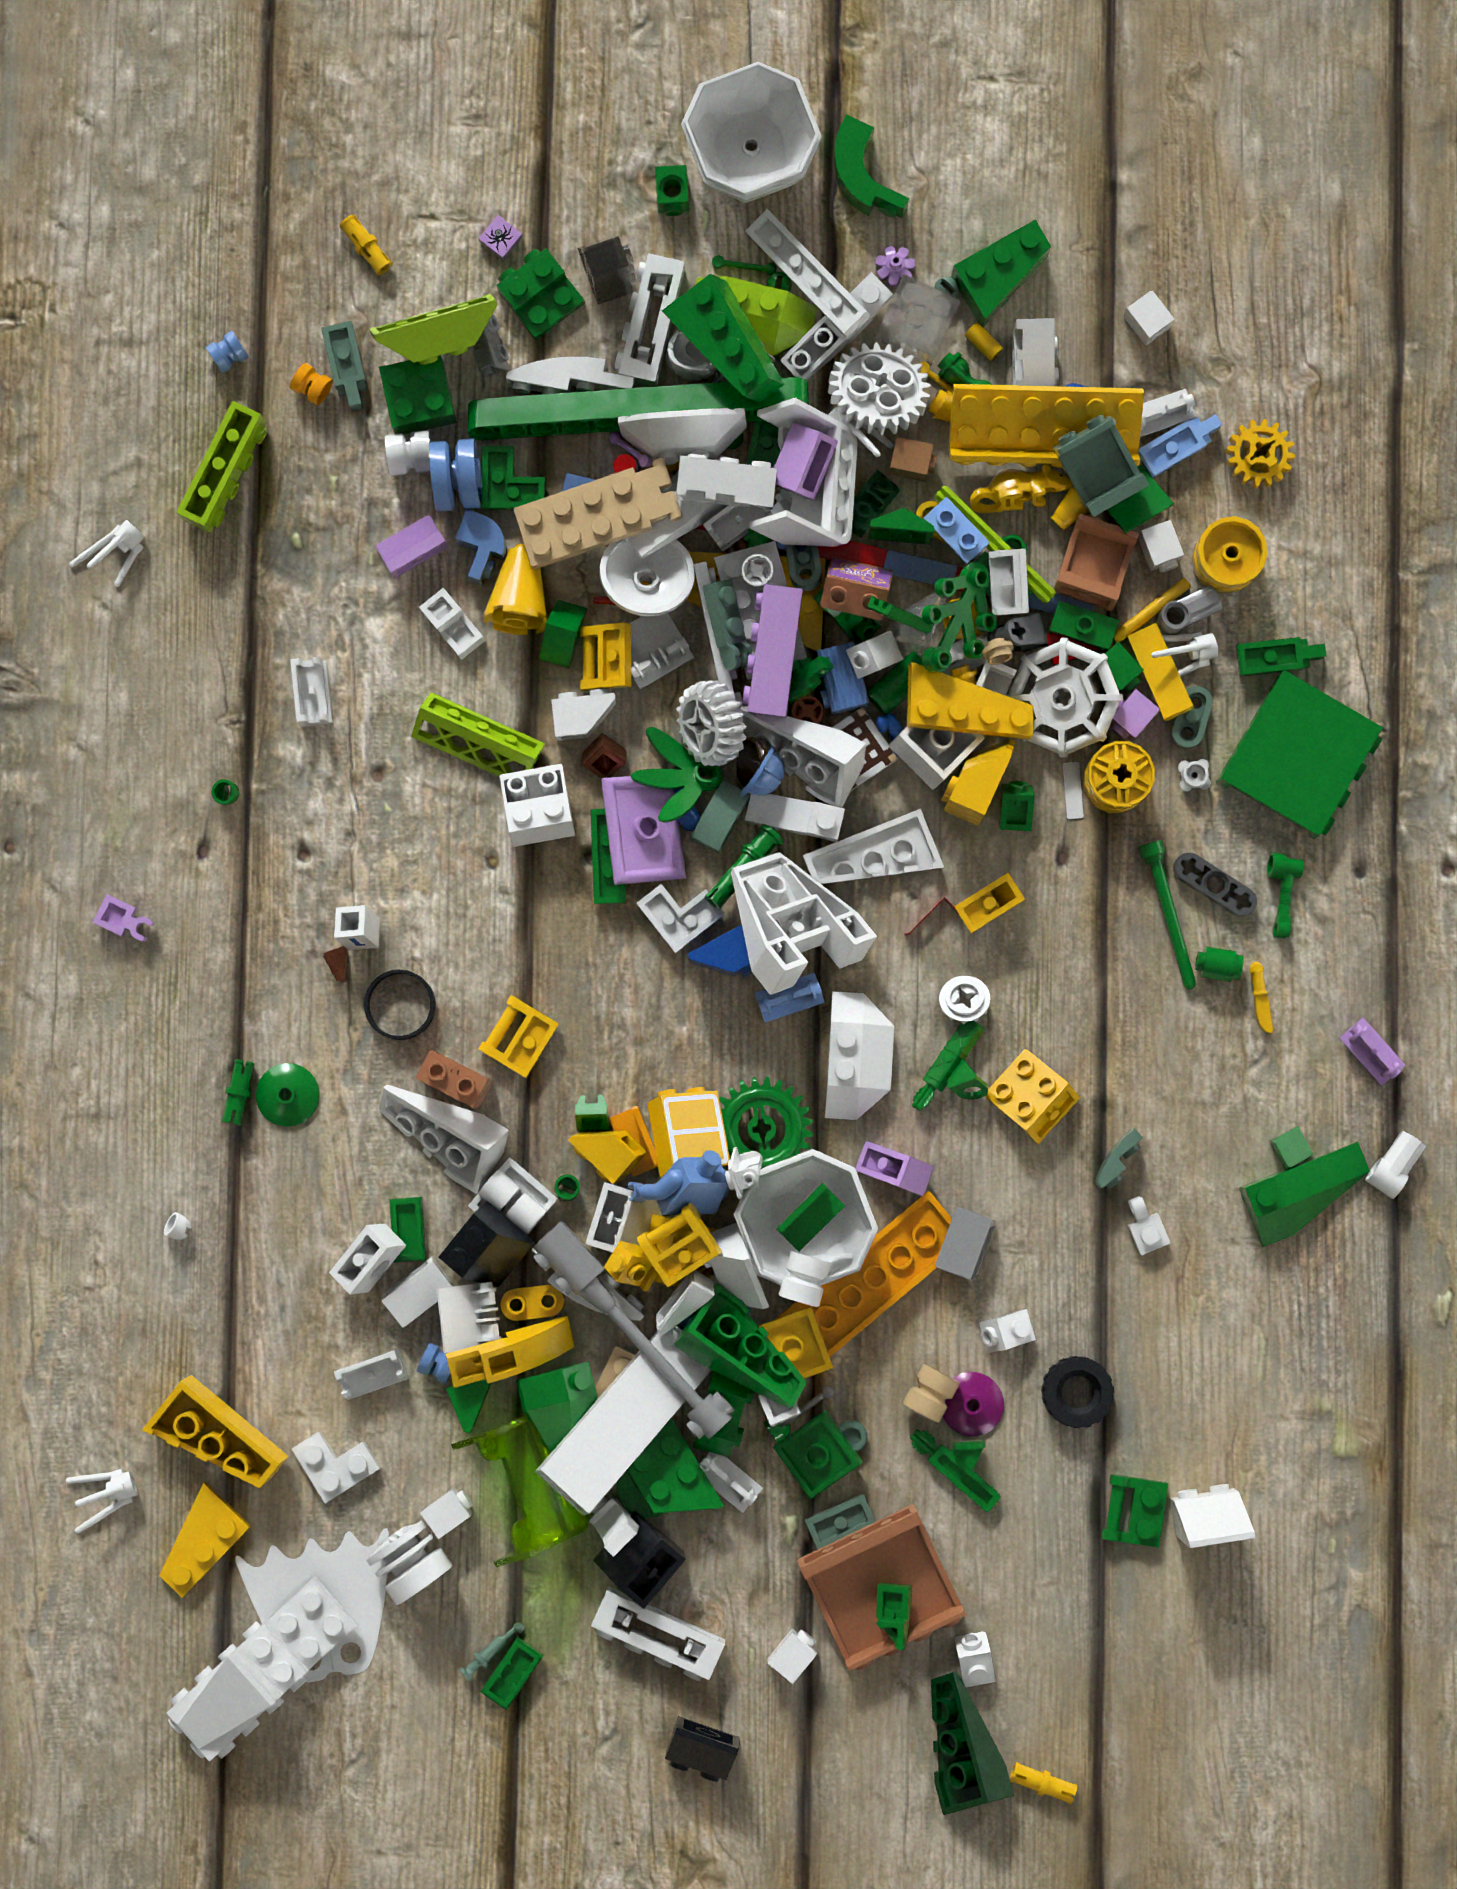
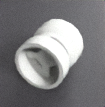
(755, 566)

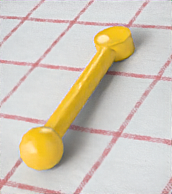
(926, 369)

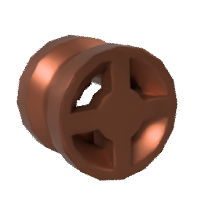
(810, 709)

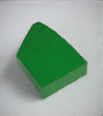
(894, 1611)

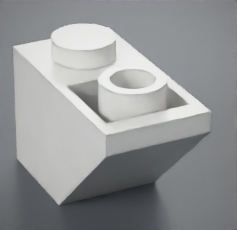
(580, 715)

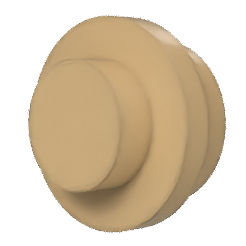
(998, 651)

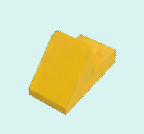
(989, 902)

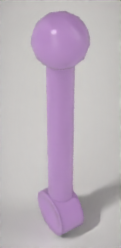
(644, 460)

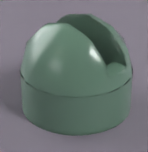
(951, 283)

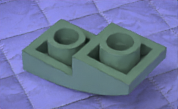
(720, 816)
(1111, 1168)

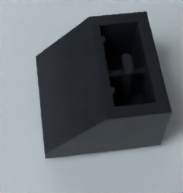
(642, 1563)

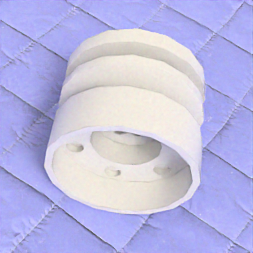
(409, 1562)

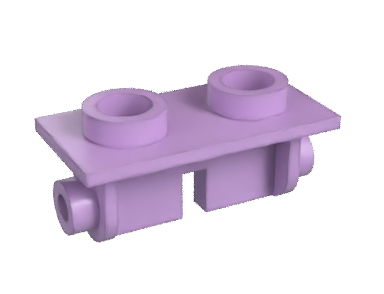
(1372, 1051)

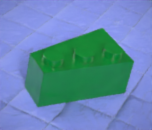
(999, 269)

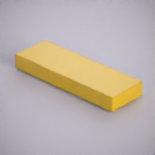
(1160, 673)

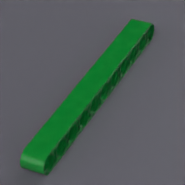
(600, 409)

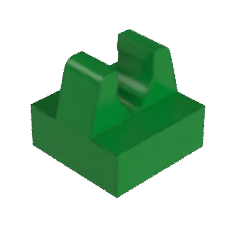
(591, 1115)

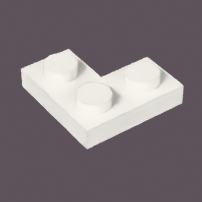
(678, 924)
(333, 1474)

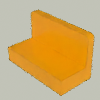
(634, 1124)

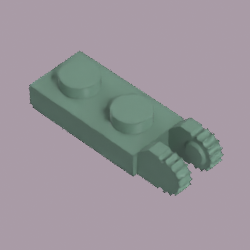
(727, 624)

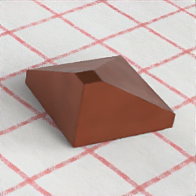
(337, 961)

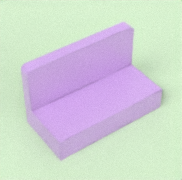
(411, 546)

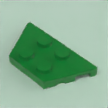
(671, 1476)

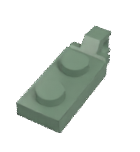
(345, 362)

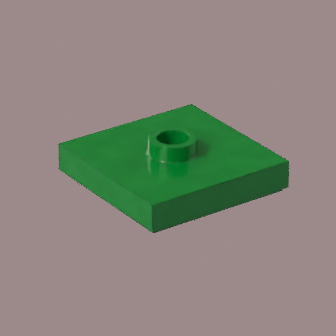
(818, 1454)

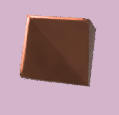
(603, 757)

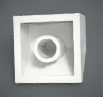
(735, 1269)

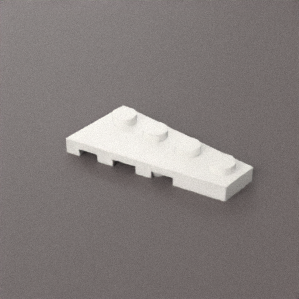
(884, 850)

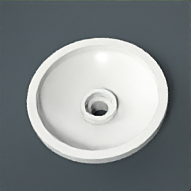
(666, 569)

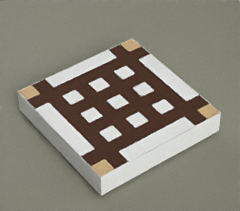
(877, 753)

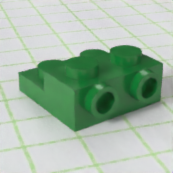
(539, 292)

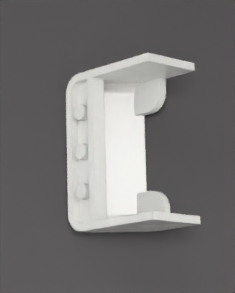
(829, 516)

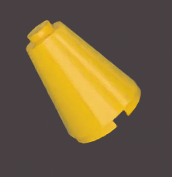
(517, 596)

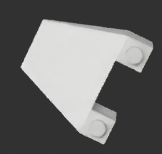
(791, 913)

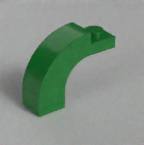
(854, 181)

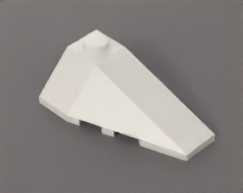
(665, 531)
(815, 753)
(457, 1137)

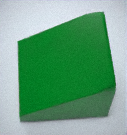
(1291, 1147)

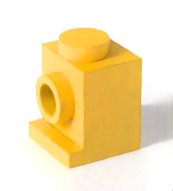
(631, 1266)

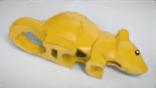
(1014, 487)

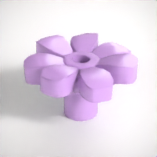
(894, 265)

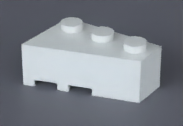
(1034, 352)
(726, 482)

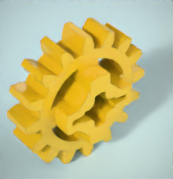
(1253, 443)

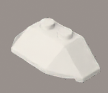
(683, 432)
(857, 1056)

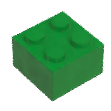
(417, 396)

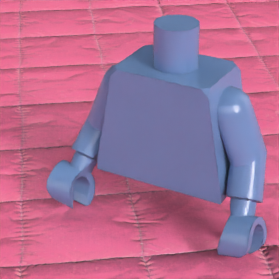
(687, 1181)

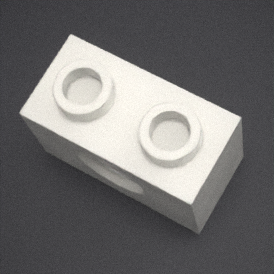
(367, 1258)

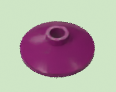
(990, 1409)

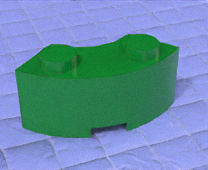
(730, 1433)

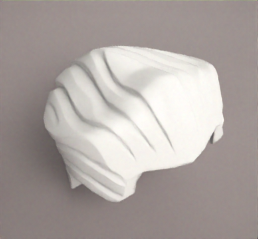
(687, 360)

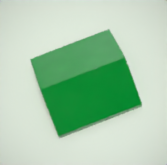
(901, 527)

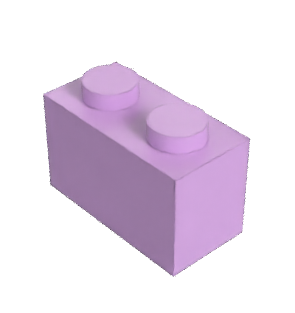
(804, 460)

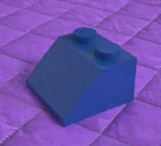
(724, 954)

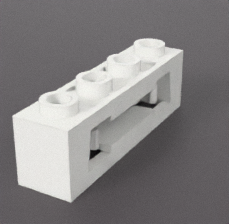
(661, 271)
(664, 1652)

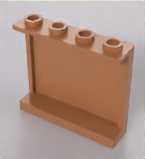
(847, 1577)

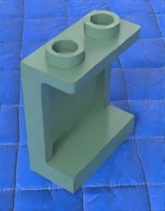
(1099, 465)

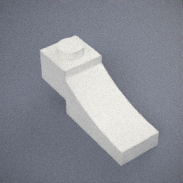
(796, 816)
(613, 1524)

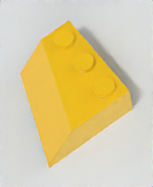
(974, 788)

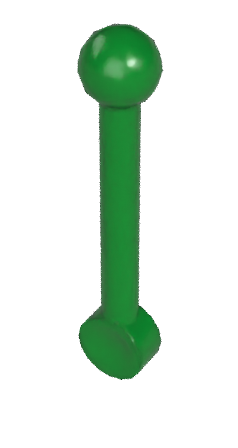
(718, 262)

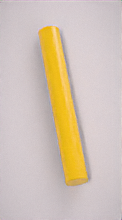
(1151, 610)

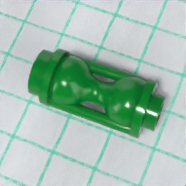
(957, 371)

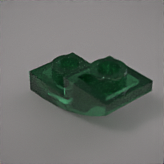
(872, 501)

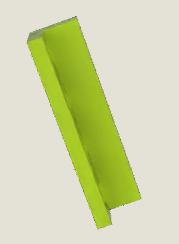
(478, 733)

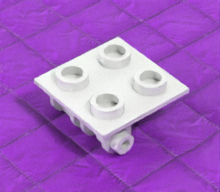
(656, 648)
(467, 1316)

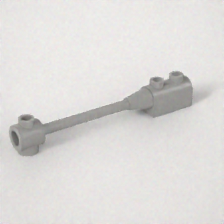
(579, 1273)

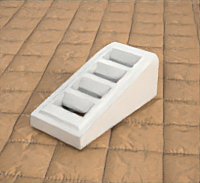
(687, 1298)

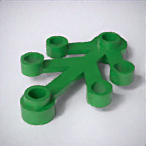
(974, 581)

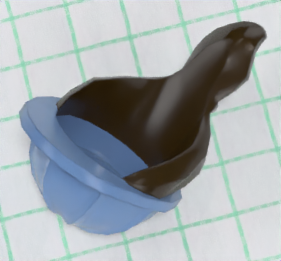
(759, 767)

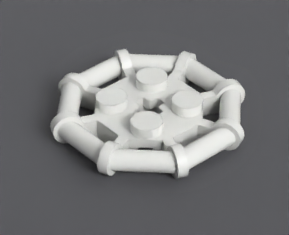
(1082, 698)

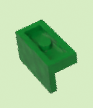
(810, 1217)

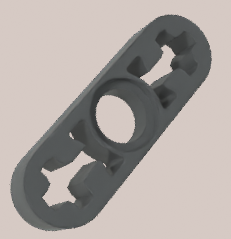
(1199, 865)

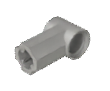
(1191, 609)

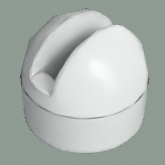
(176, 1226)

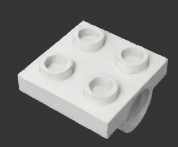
(516, 1196)

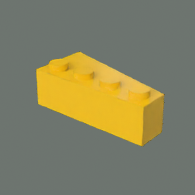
(215, 1433)

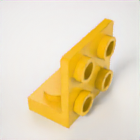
(1032, 1095)

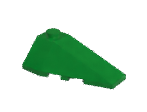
(1296, 1195)
(733, 1345)
(557, 1400)

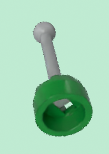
(782, 1430)

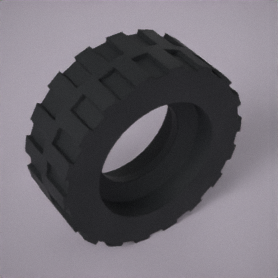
(1102, 1394)

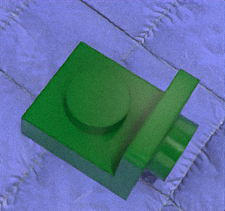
(1016, 806)

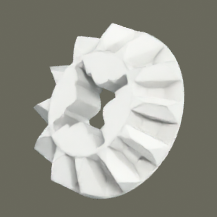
(969, 988)

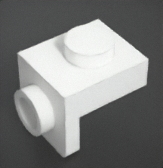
(1007, 1331)
(974, 1659)

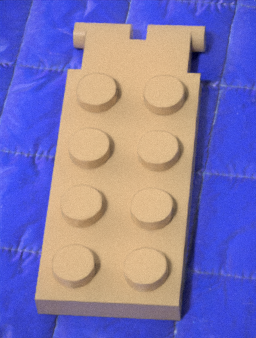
(596, 514)

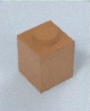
(912, 459)

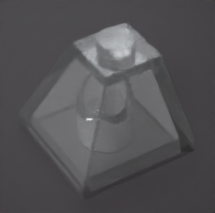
(910, 639)

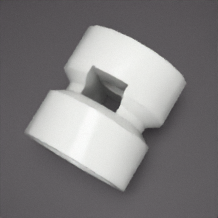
(408, 452)
(804, 1279)

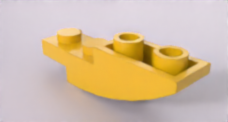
(511, 1355)

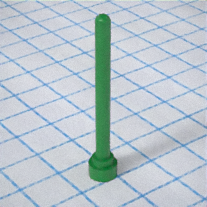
(1153, 855)

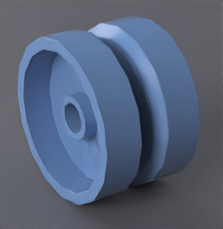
(458, 474)

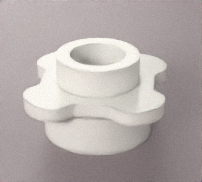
(1199, 767)

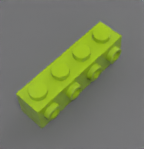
(222, 467)

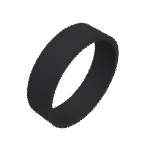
(367, 1004)

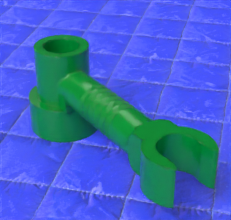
(1286, 870)

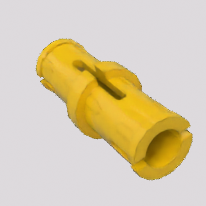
(366, 244)
(1043, 1783)

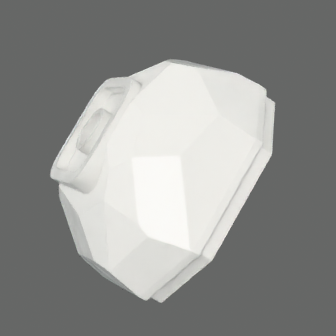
(756, 108)
(781, 1191)

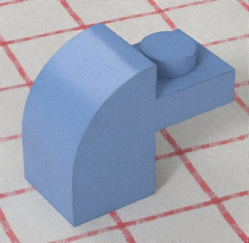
(486, 538)

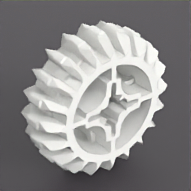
(711, 723)

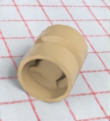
(931, 1393)

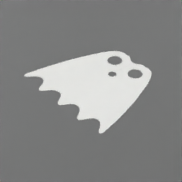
(343, 1575)

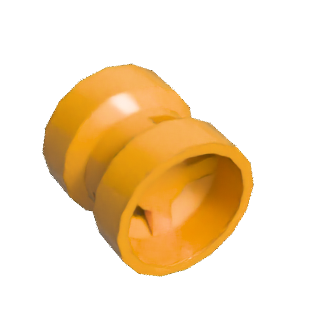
(311, 384)

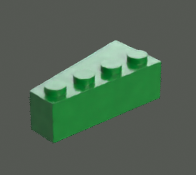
(724, 335)

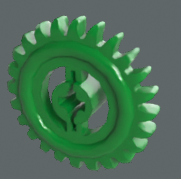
(774, 1097)

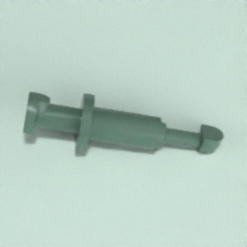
(489, 1652)

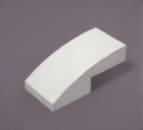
(452, 623)

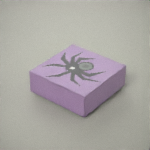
(500, 237)

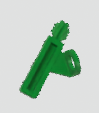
(952, 1068)
(958, 1466)

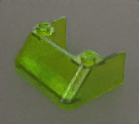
(545, 1513)

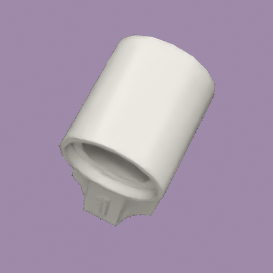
(1391, 1171)

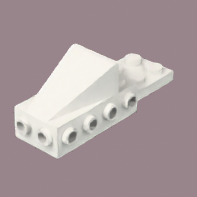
(259, 1671)

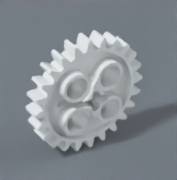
(879, 388)

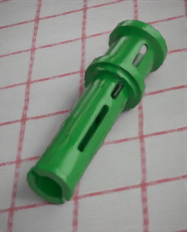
(758, 848)

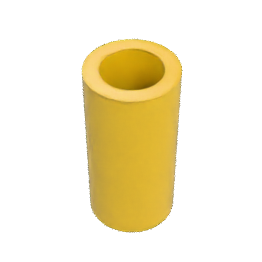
(984, 341)

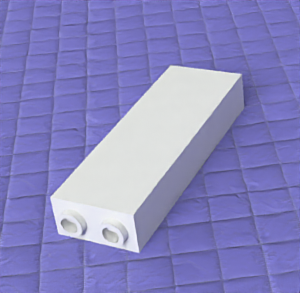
(619, 1425)

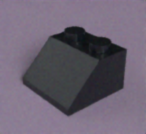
(487, 1247)
(702, 1749)

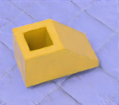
(609, 1151)

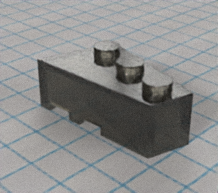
(608, 268)

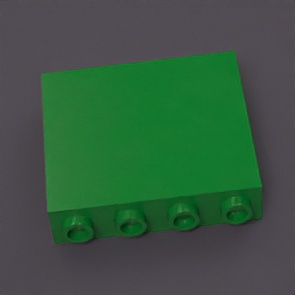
(1301, 754)

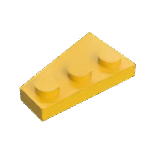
(204, 1538)

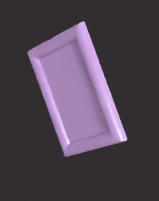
(638, 842)

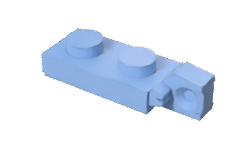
(1177, 444)

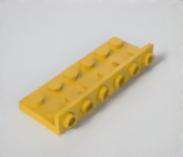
(1026, 421)

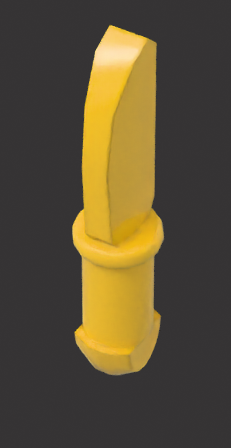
(1261, 1000)

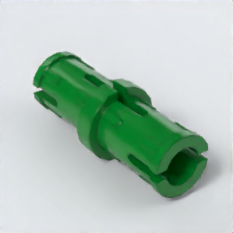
(238, 1092)

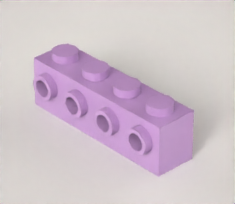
(774, 651)

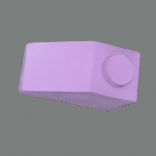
(894, 1168)

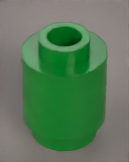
(1219, 964)

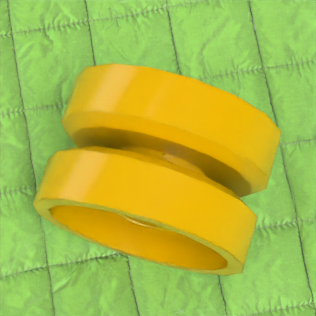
(1239, 538)

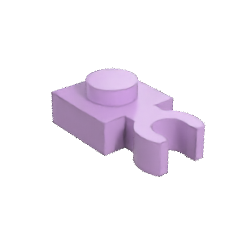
(119, 917)

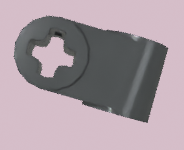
(1024, 632)

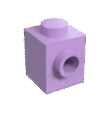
(1132, 716)

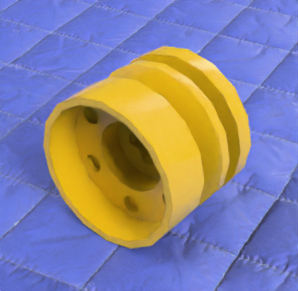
(1103, 787)

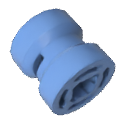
(227, 352)
(434, 1363)

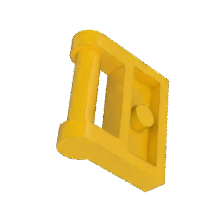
(613, 656)
(527, 1042)
(686, 1253)

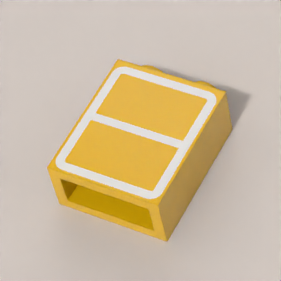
(686, 1126)

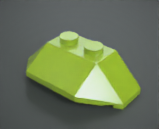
(774, 313)
(437, 331)

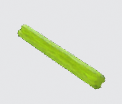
(1034, 580)

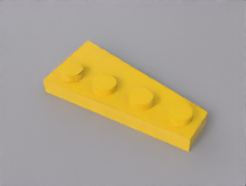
(959, 706)

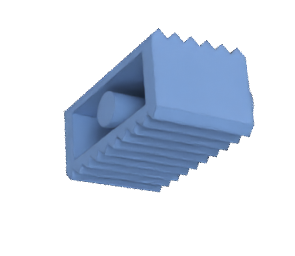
(842, 687)

